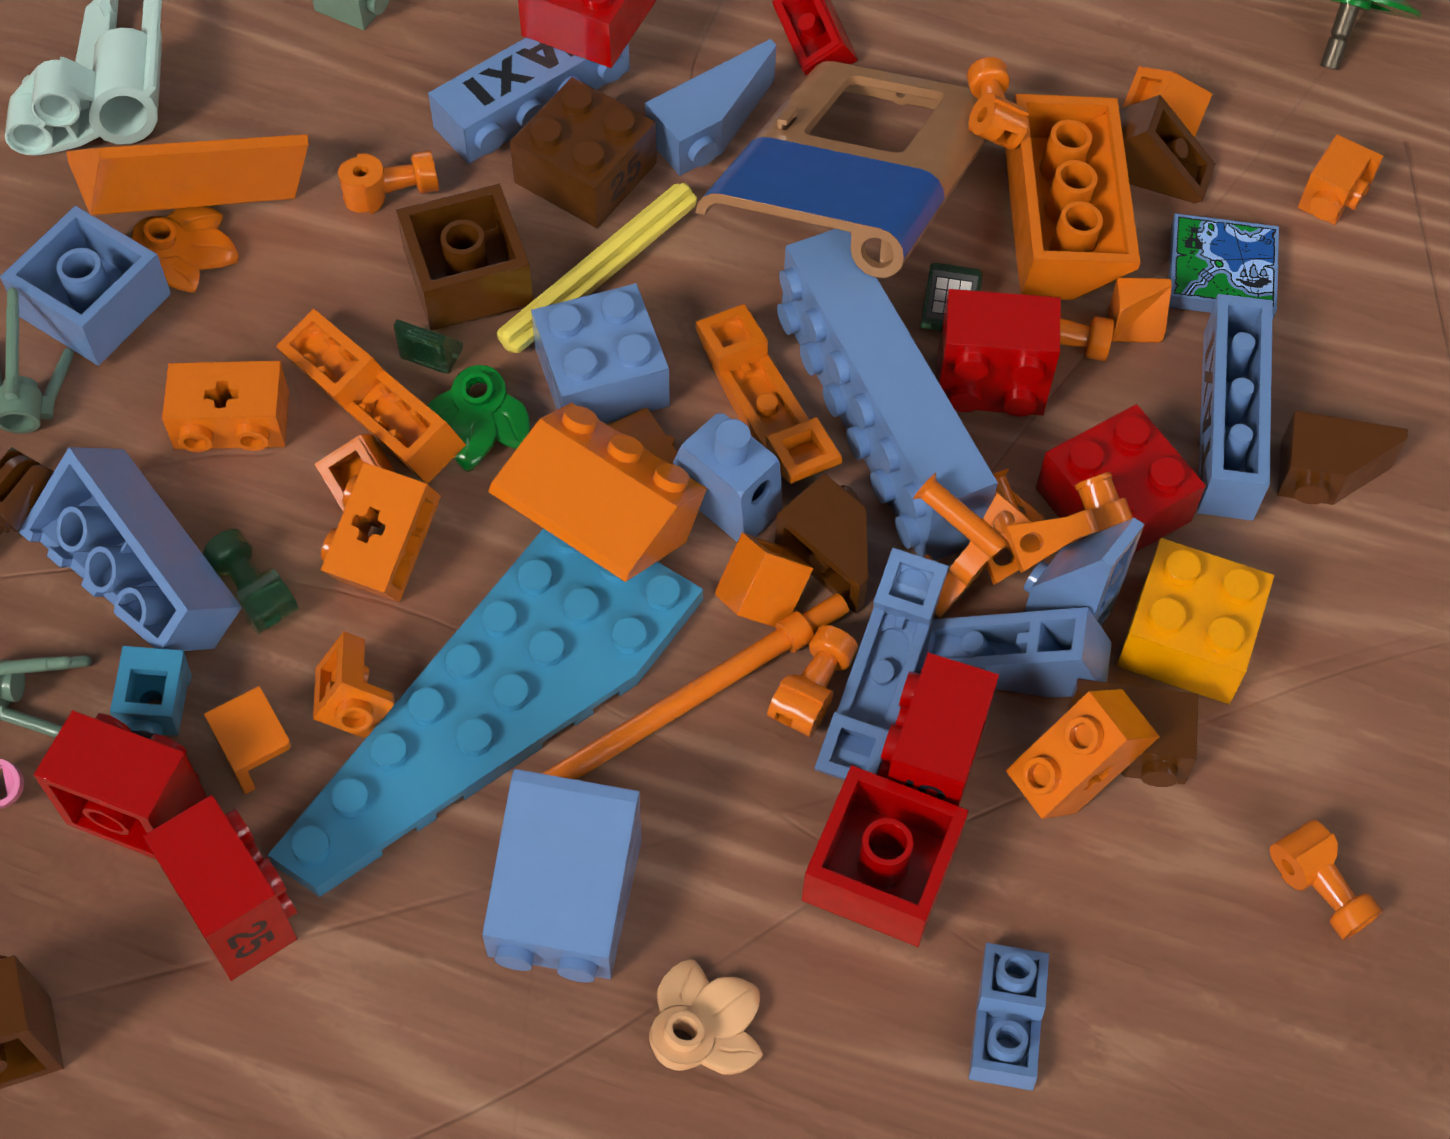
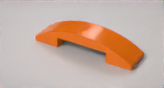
(761, 395)

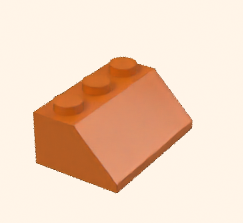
(599, 491)

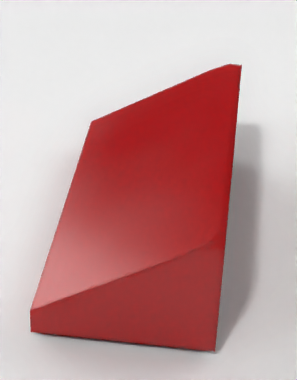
(814, 32)

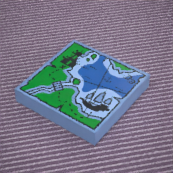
(1221, 258)

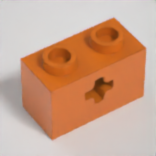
(226, 405)
(386, 560)
(1082, 753)

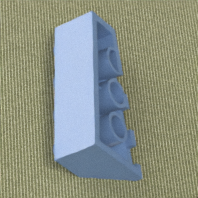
(131, 550)

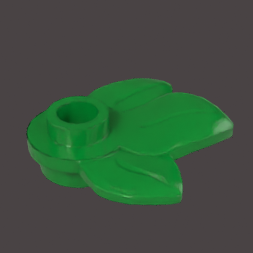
(481, 419)

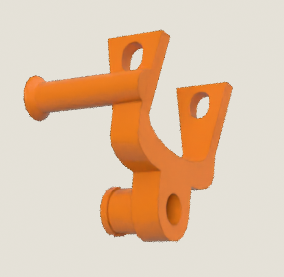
(984, 535)
(1039, 539)

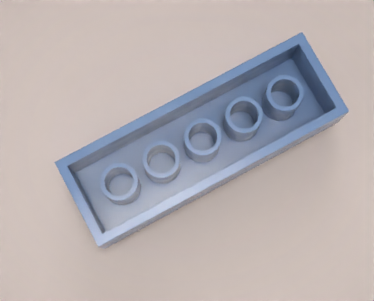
(881, 390)

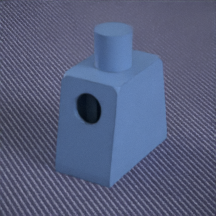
(738, 476)

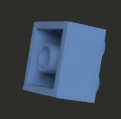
(87, 284)
(602, 354)

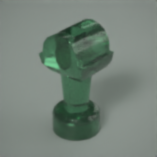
(261, 595)

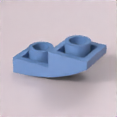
(1009, 1016)

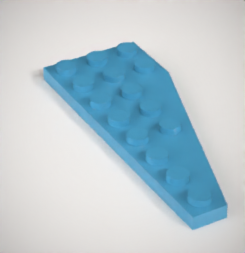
(515, 673)

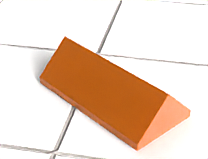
(188, 173)

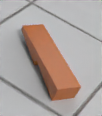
(371, 396)

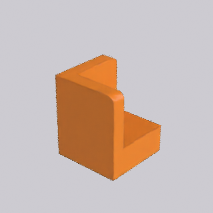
(1182, 95)
(762, 580)
(247, 734)

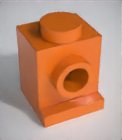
(1340, 179)

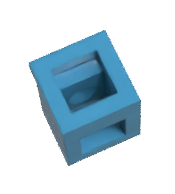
(149, 676)

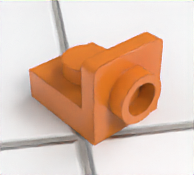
(342, 690)

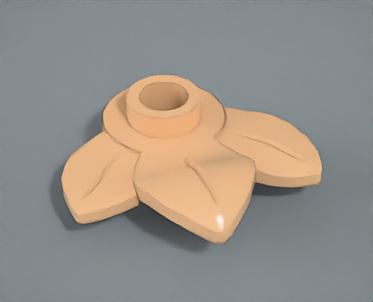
(711, 1014)

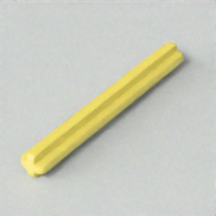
(602, 262)

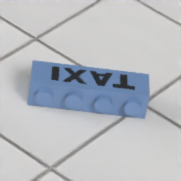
(506, 91)
(1236, 407)

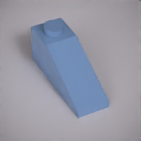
(707, 111)
(1086, 572)
(1029, 650)

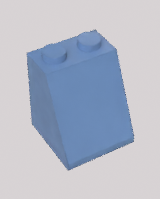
(562, 875)

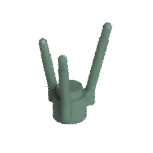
(20, 399)
(13, 686)

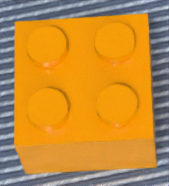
(1196, 621)

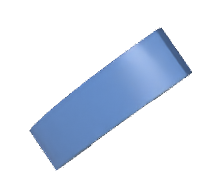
(885, 656)

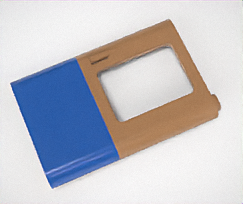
(851, 184)

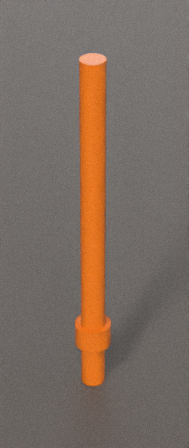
(790, 634)

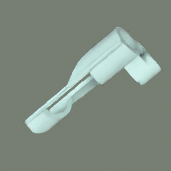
(101, 94)

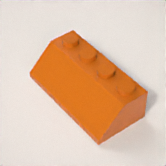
(1071, 197)

